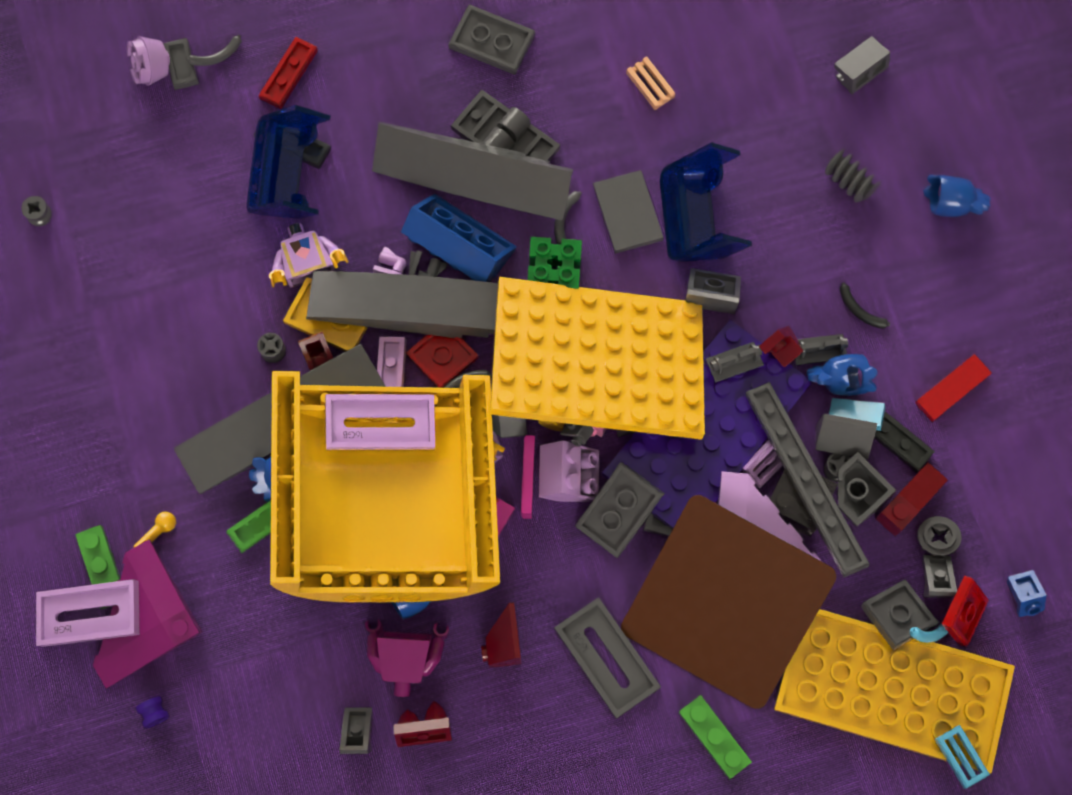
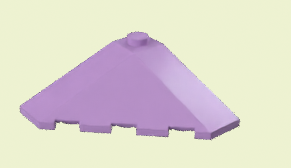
(742, 498)

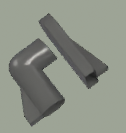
(434, 269)

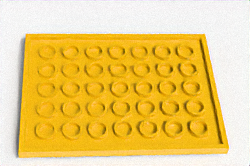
(598, 359)

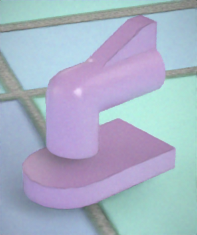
(389, 258)

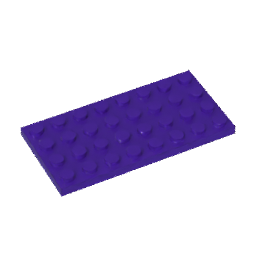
(731, 437)

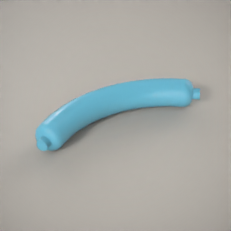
(928, 637)

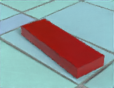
(288, 72)
(953, 388)

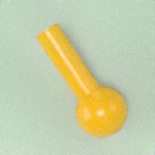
(164, 523)

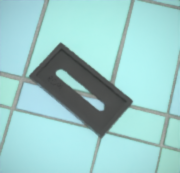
(641, 680)

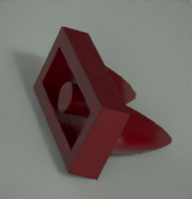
(433, 729)

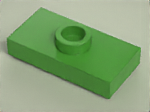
(251, 528)

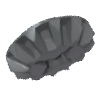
(939, 525)

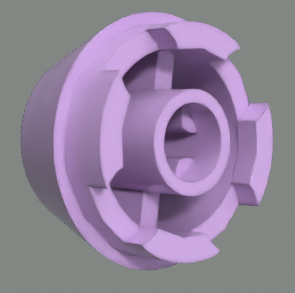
(148, 60)

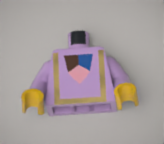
(303, 255)

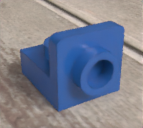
(1027, 593)

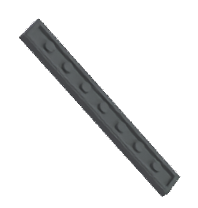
(807, 480)

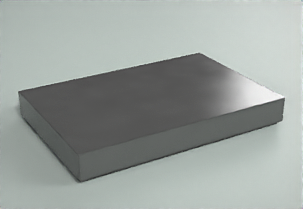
(492, 39)
(628, 211)
(619, 509)

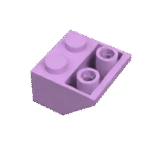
(568, 472)

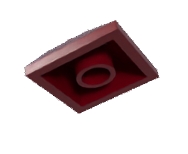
(502, 641)

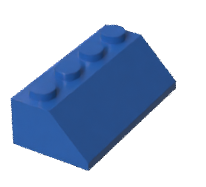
(457, 238)

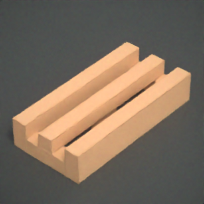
(639, 66)

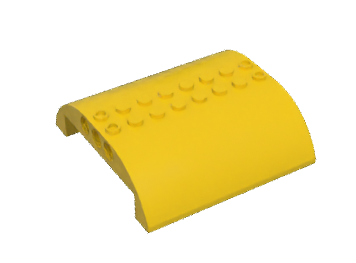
(383, 519)

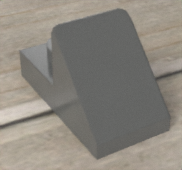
(938, 577)
(356, 731)

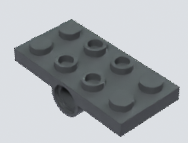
(496, 125)

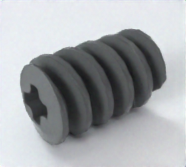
(851, 177)

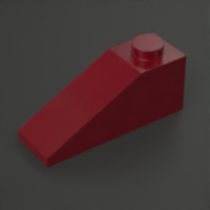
(911, 499)

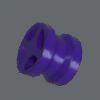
(152, 712)

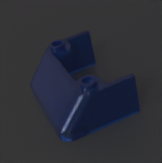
(278, 162)
(689, 208)

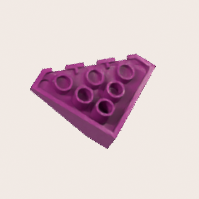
(163, 618)

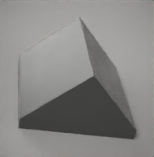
(714, 290)
(844, 435)

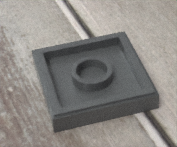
(897, 612)

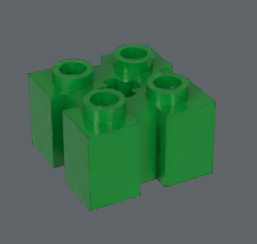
(565, 256)

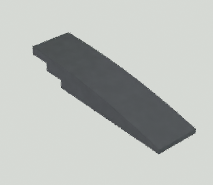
(472, 170)
(404, 303)
(238, 439)

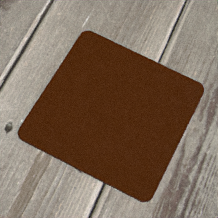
(728, 601)

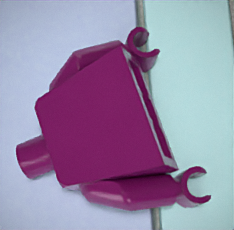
(403, 655)

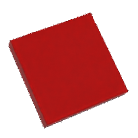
(442, 358)
(965, 611)

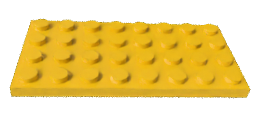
(900, 696)

